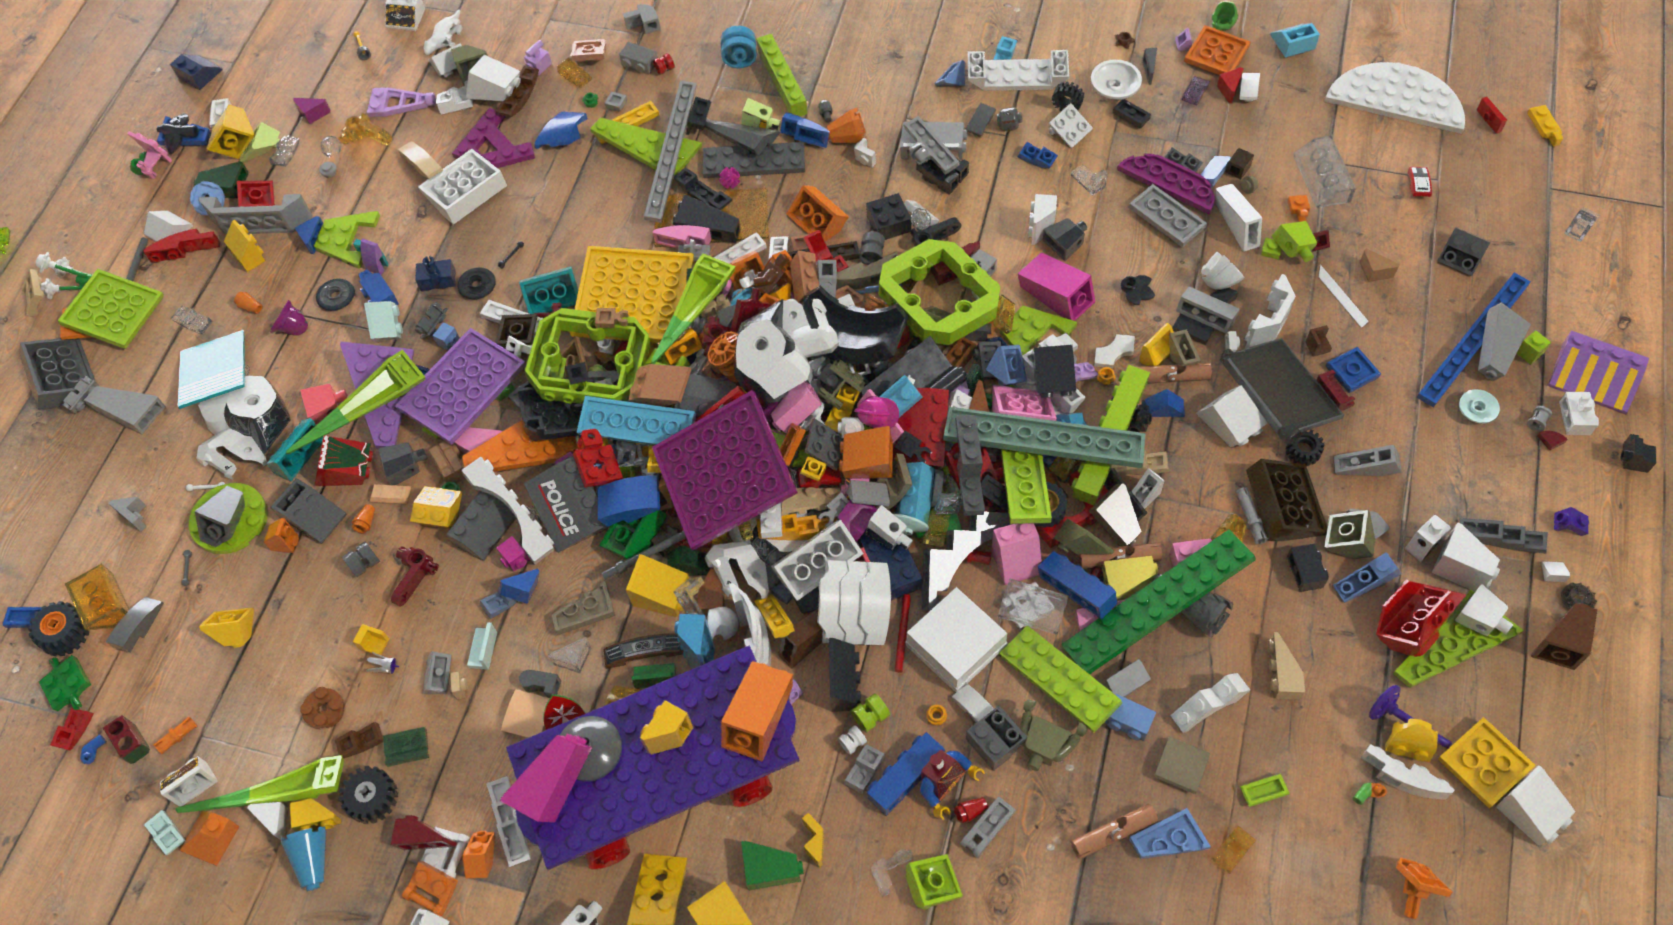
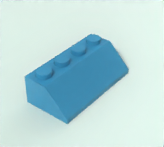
(695, 639)

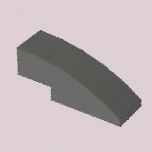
(134, 624)

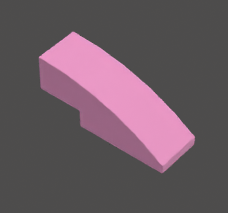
(676, 235)

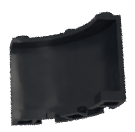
(861, 334)

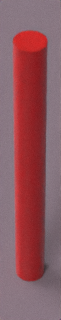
(902, 633)

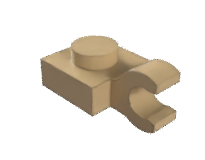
(713, 308)

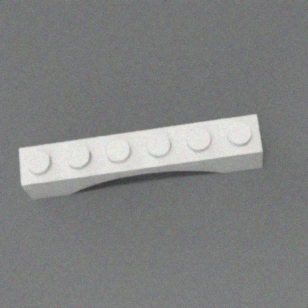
(483, 479)

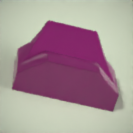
(856, 518)

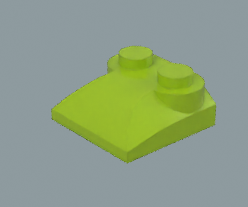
(932, 881)

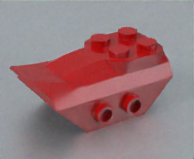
(1414, 616)

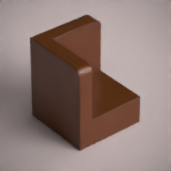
(1317, 341)

